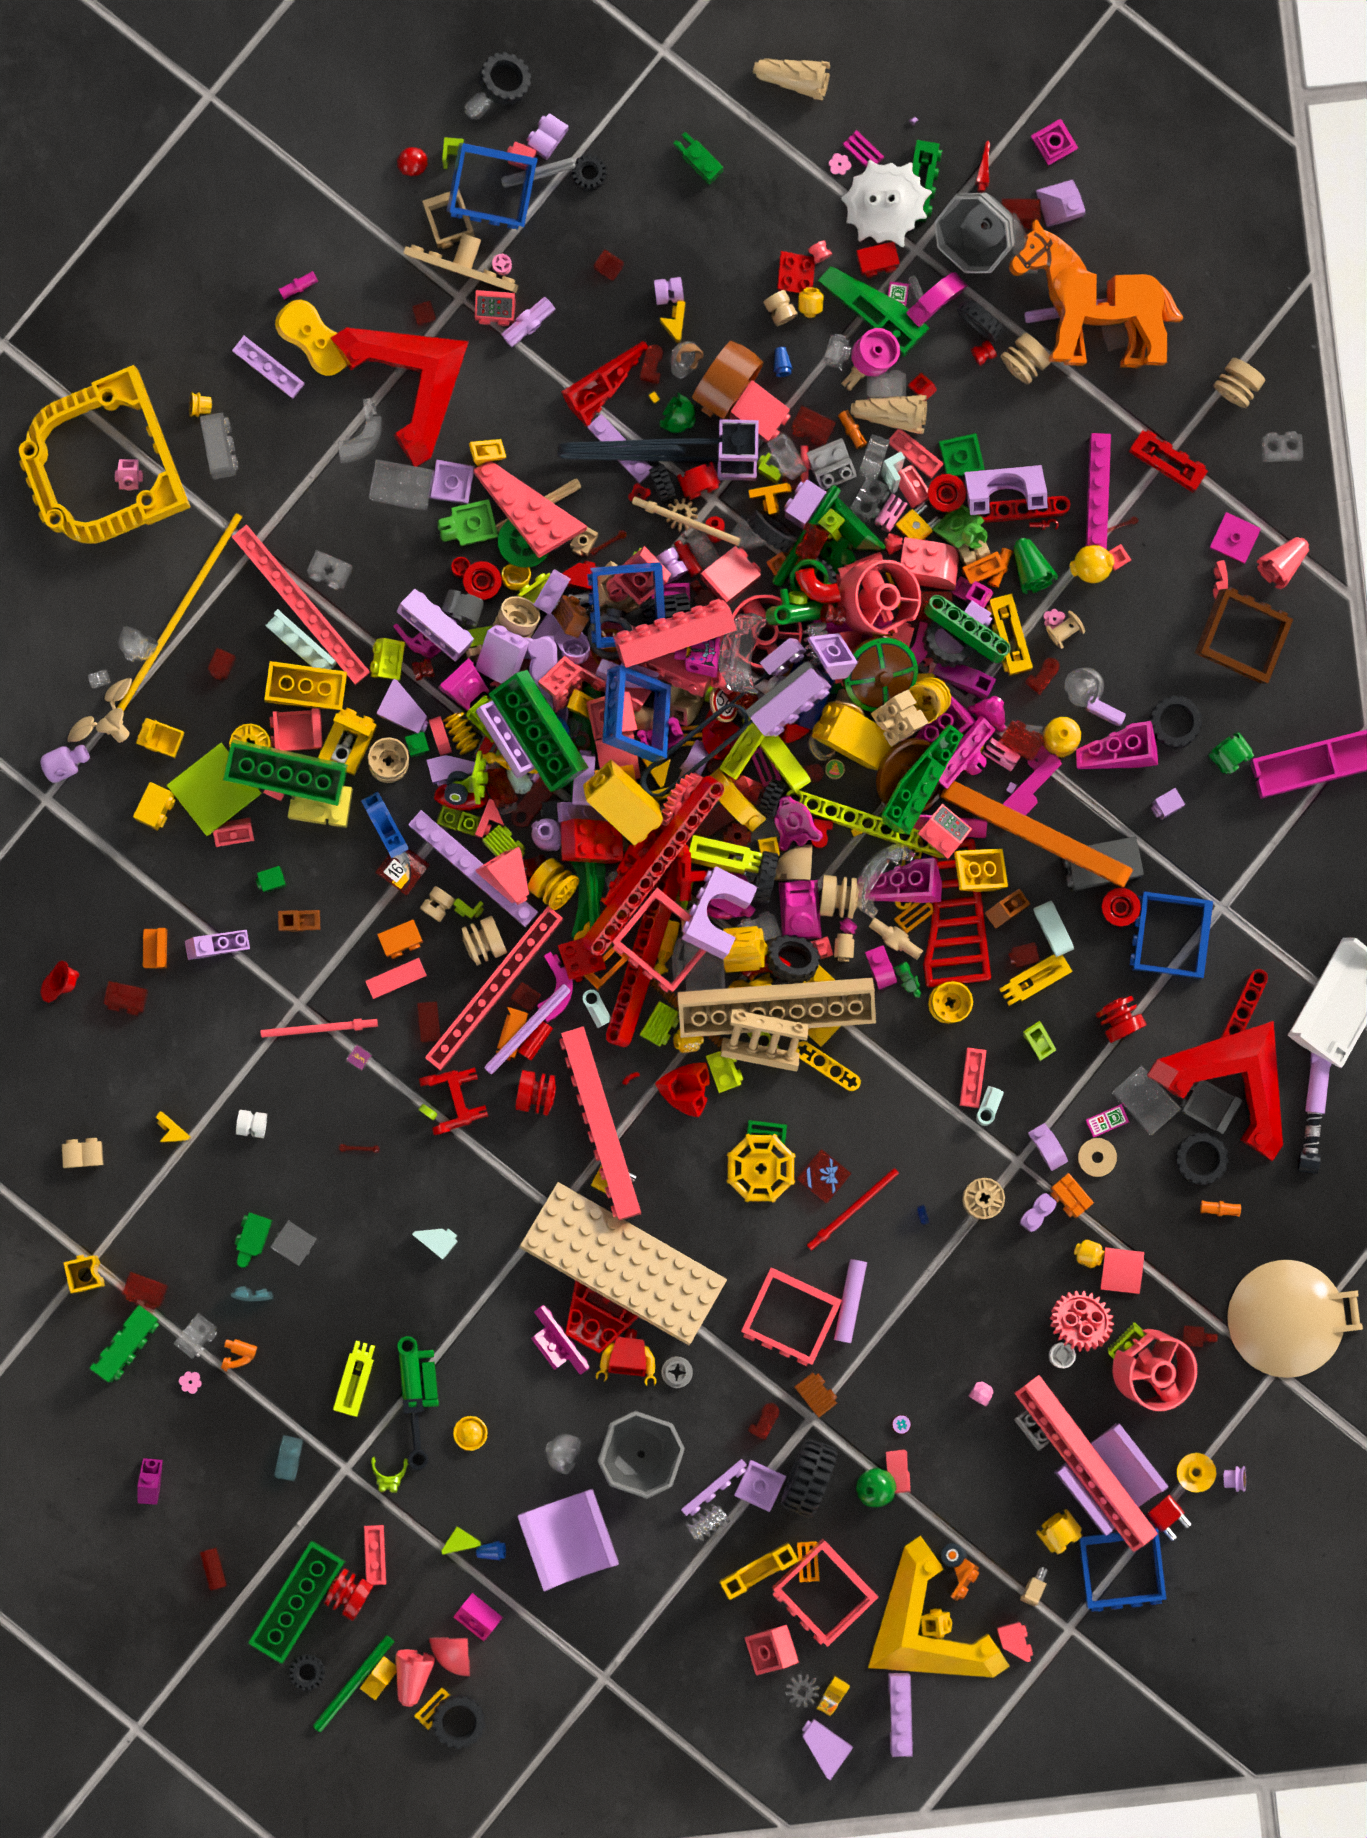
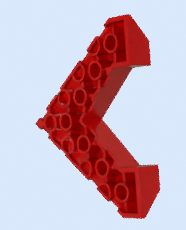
(438, 366)
(1245, 1052)

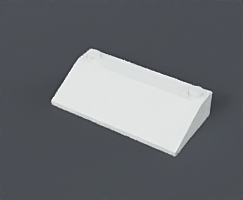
(1336, 1006)

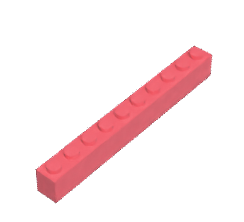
(494, 988)
(601, 1124)
(1086, 1463)

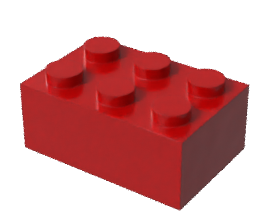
(591, 841)

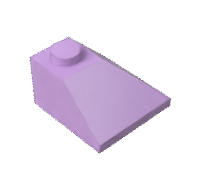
(1060, 203)
(834, 655)

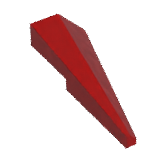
(592, 391)
(630, 861)

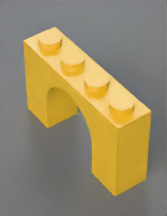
(759, 1569)

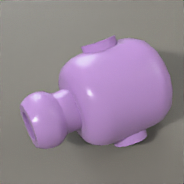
(63, 762)
(546, 834)

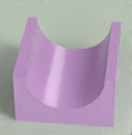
(1126, 1464)
(568, 1539)

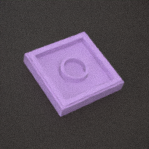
(452, 482)
(760, 1485)

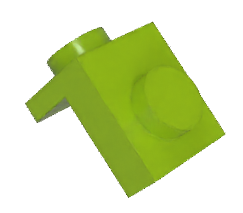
(831, 522)
(463, 909)

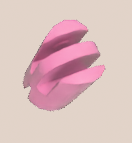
(888, 518)
(1008, 757)

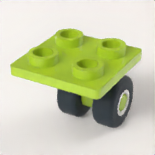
(461, 783)

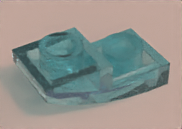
(246, 1294)
(288, 1458)

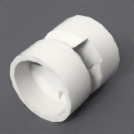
(251, 1124)
(1061, 1355)

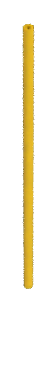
(180, 610)

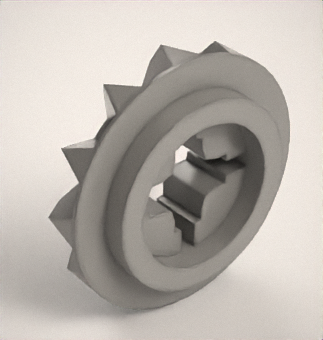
(670, 1378)

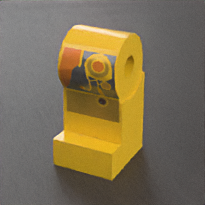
(833, 1695)

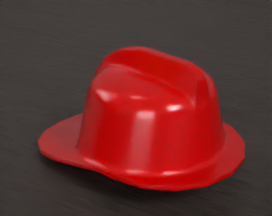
(60, 980)

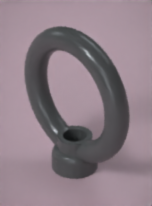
(613, 616)

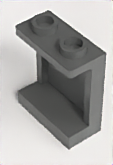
(1210, 1106)

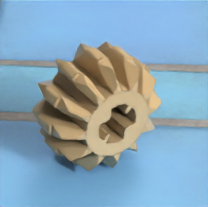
(680, 508)

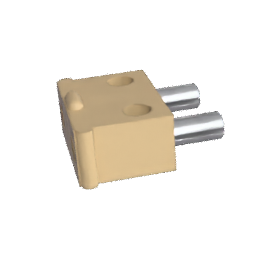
(1034, 1588)

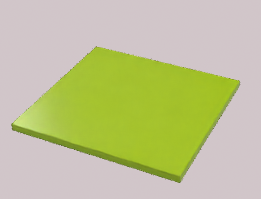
(207, 795)

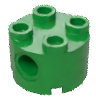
(1230, 753)

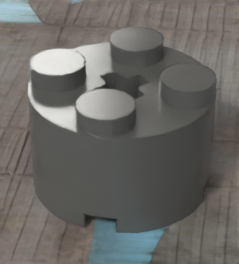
(462, 608)

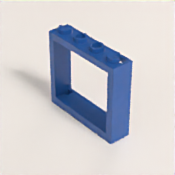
(493, 219)
(592, 578)
(614, 713)
(1203, 936)
(1117, 1603)

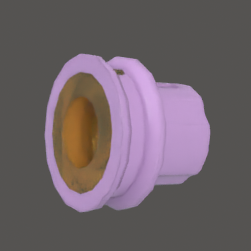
(1235, 1478)

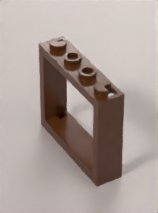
(1212, 623)

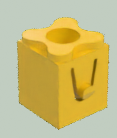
(747, 949)
(72, 1269)

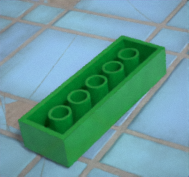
(538, 730)
(285, 772)
(296, 1602)

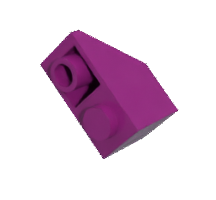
(149, 1481)

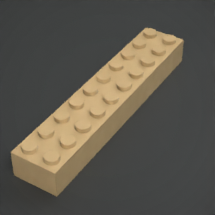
(807, 1003)

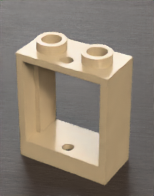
(440, 201)

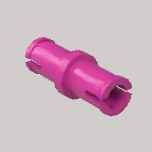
(298, 285)

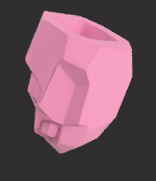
(981, 1393)

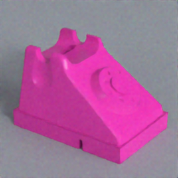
(464, 685)
(800, 909)

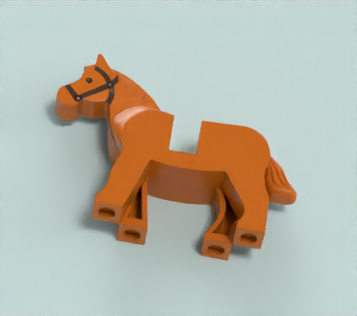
(1131, 300)

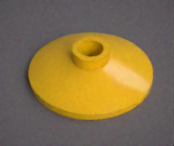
(1206, 1475)

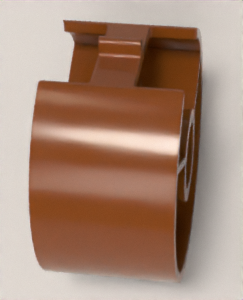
(727, 379)

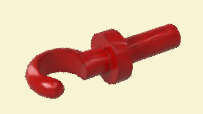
(1043, 524)

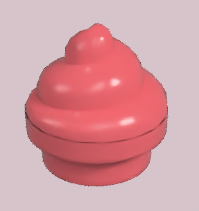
(893, 543)

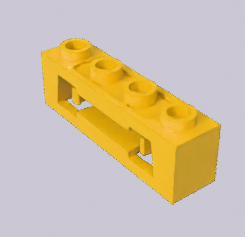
(1001, 604)

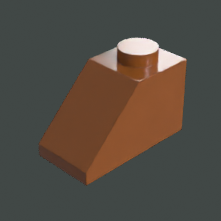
(1007, 908)

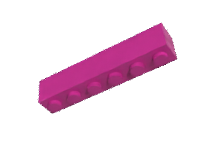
(1098, 489)

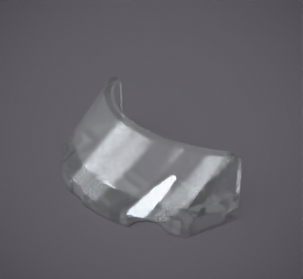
(737, 652)
(872, 871)

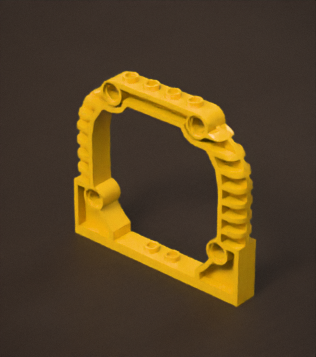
(166, 494)

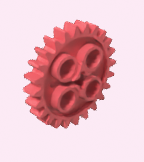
(679, 796)
(1073, 1332)

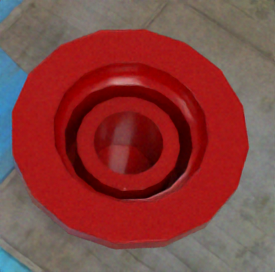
(946, 493)
(482, 580)
(1121, 907)

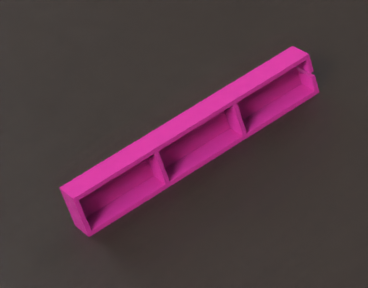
(1311, 764)

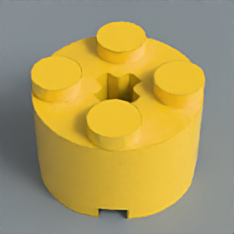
(1060, 1531)

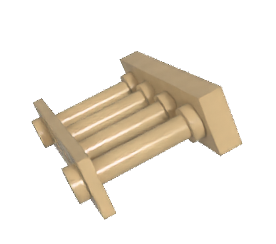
(762, 1054)

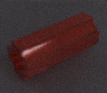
(213, 1568)

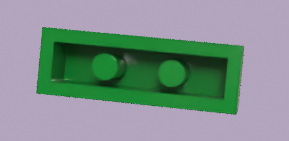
(430, 1382)

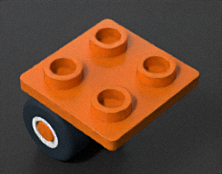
(955, 1557)

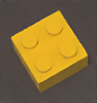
(154, 806)

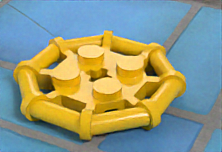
(769, 1175)

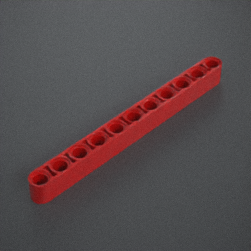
(650, 875)
(647, 948)

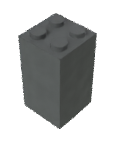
(1122, 850)

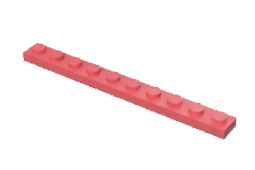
(301, 604)

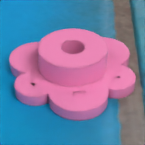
(838, 159)
(1048, 616)
(184, 1381)

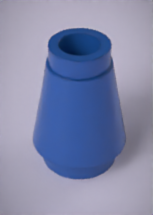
(782, 363)
(492, 1551)

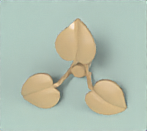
(109, 724)

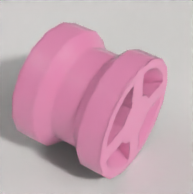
(501, 261)

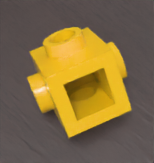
(936, 1623)

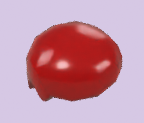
(412, 161)

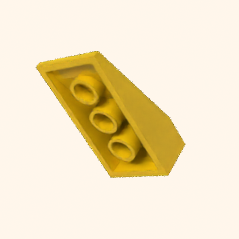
(305, 686)

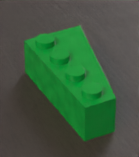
(125, 1344)

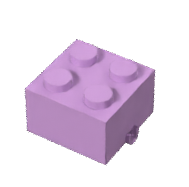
(805, 503)

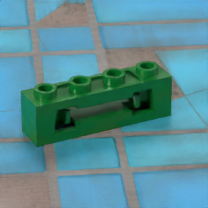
(927, 150)

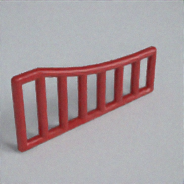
(936, 923)

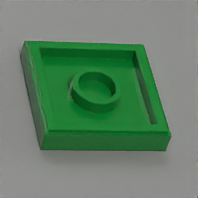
(961, 455)

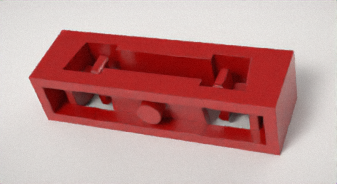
(1167, 450)

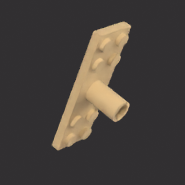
(463, 262)

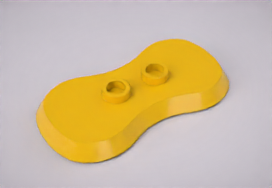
(302, 326)

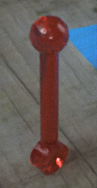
(1133, 520)
(622, 534)
(343, 1148)

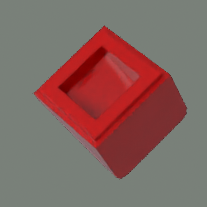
(922, 386)

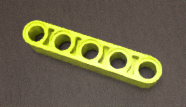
(784, 762)

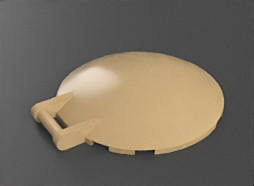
(1288, 1318)

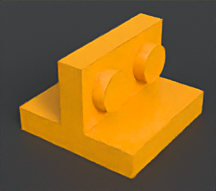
(770, 503)

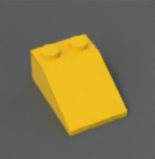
(981, 870)

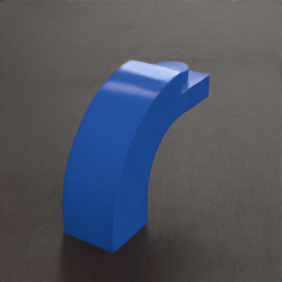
(384, 824)

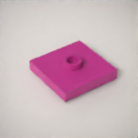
(1235, 538)

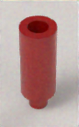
(688, 559)

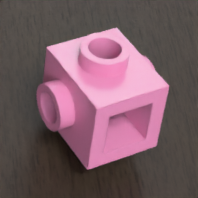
(128, 474)

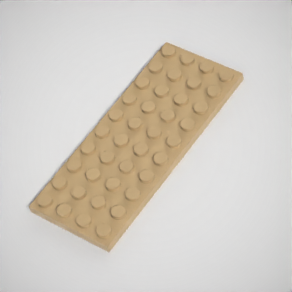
(623, 1263)

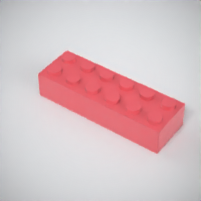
(674, 633)

